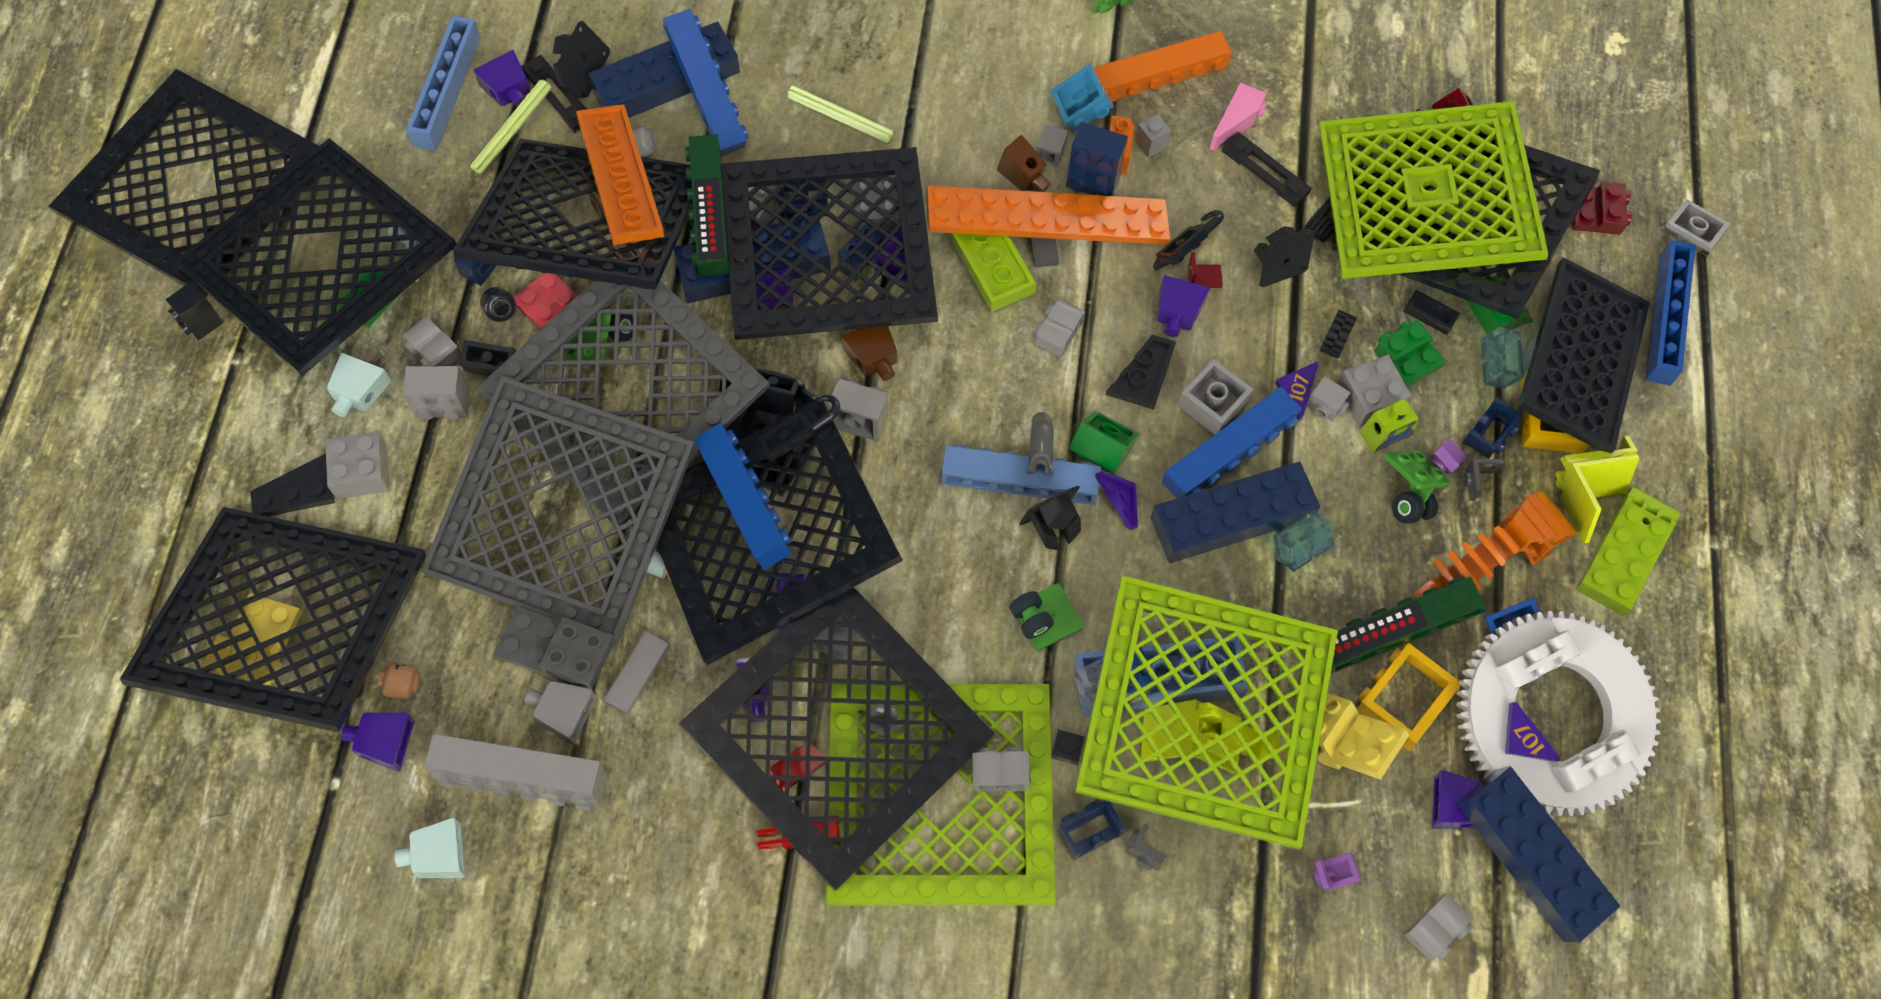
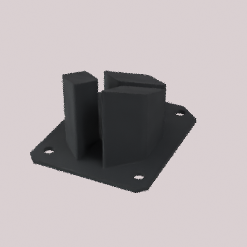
(579, 56)
(1284, 255)
(1055, 513)

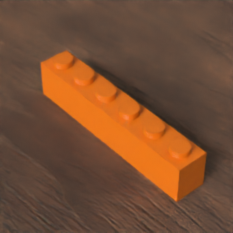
(1164, 66)

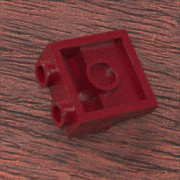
(1605, 209)

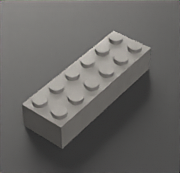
(516, 772)

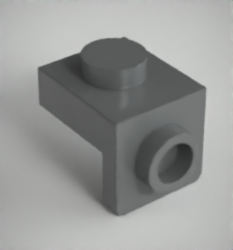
(1145, 854)

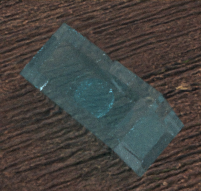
(1503, 357)
(1303, 539)

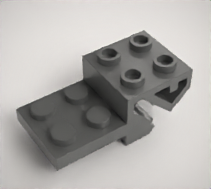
(556, 649)

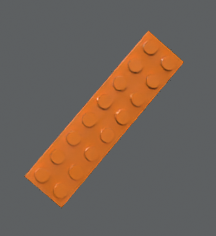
(619, 175)

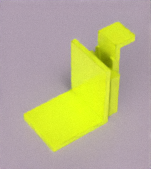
(1594, 476)
(1207, 724)

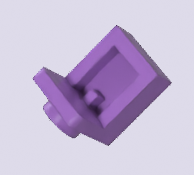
(1448, 456)
(1337, 872)

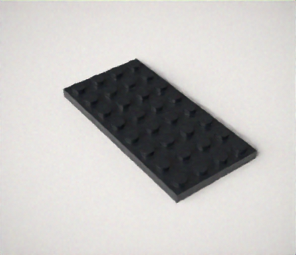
(1584, 356)

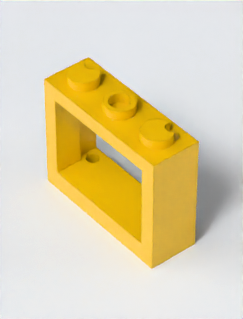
(1536, 438)
(1429, 669)

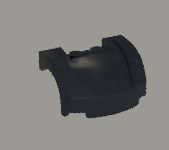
(778, 401)

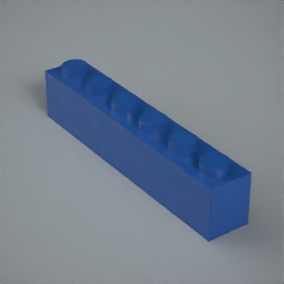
(704, 81)
(1670, 313)
(1232, 444)
(743, 497)

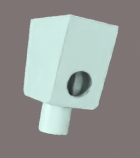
(355, 384)
(435, 851)

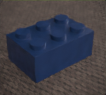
(1096, 160)

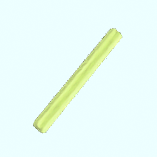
(840, 114)
(510, 127)

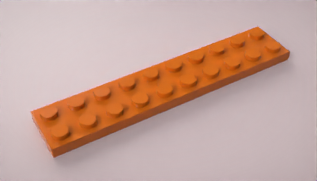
(1047, 215)

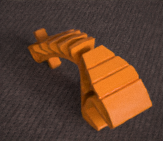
(1529, 528)

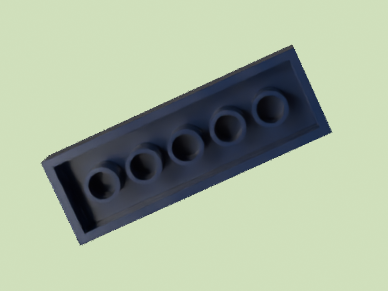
(655, 74)
(706, 287)
(1233, 512)
(1538, 855)

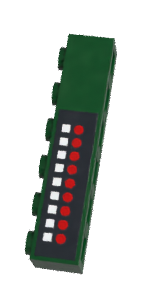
(708, 205)
(1406, 622)

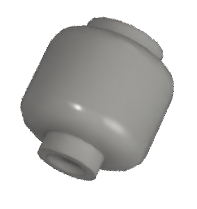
(645, 140)

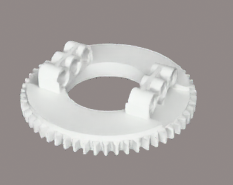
(1521, 656)

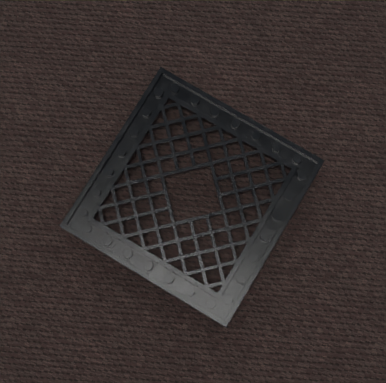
(75, 199)
(204, 259)
(639, 271)
(1512, 298)
(915, 309)
(231, 527)
(878, 555)
(838, 864)

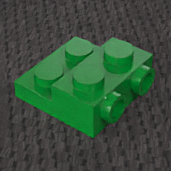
(1410, 351)

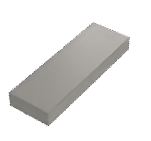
(636, 673)

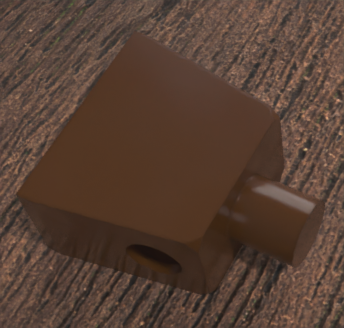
(1023, 166)
(872, 351)

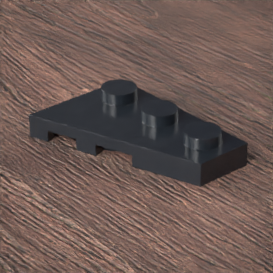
(1145, 374)
(295, 490)

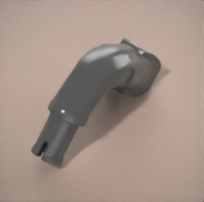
(1041, 443)

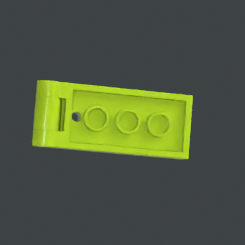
(994, 268)
(1628, 551)

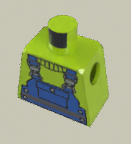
(1393, 421)

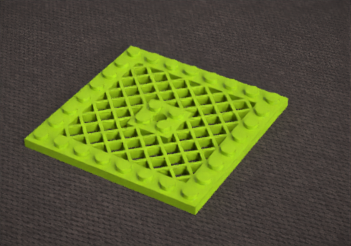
(1497, 121)

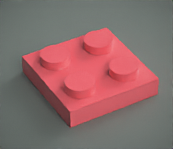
(544, 299)

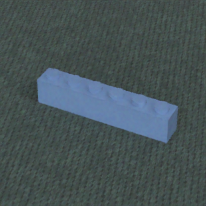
(443, 83)
(1008, 474)

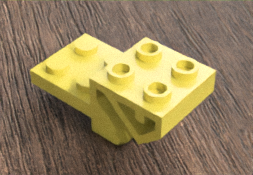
(268, 620)
(1356, 739)

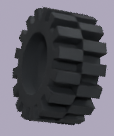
(1338, 334)

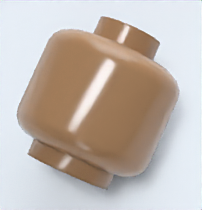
(399, 681)

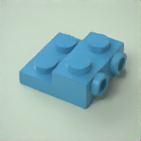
(1082, 98)

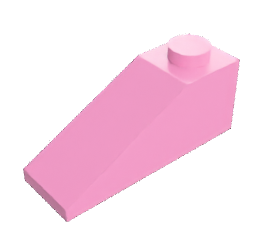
(1240, 114)

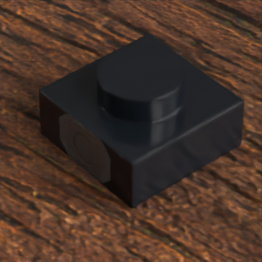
(1067, 747)

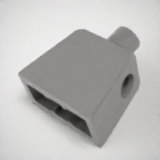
(562, 708)

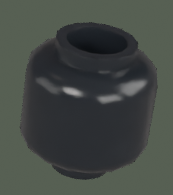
(498, 304)

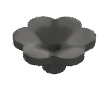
(878, 712)

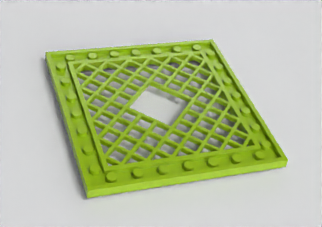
(1292, 800)
(1032, 889)

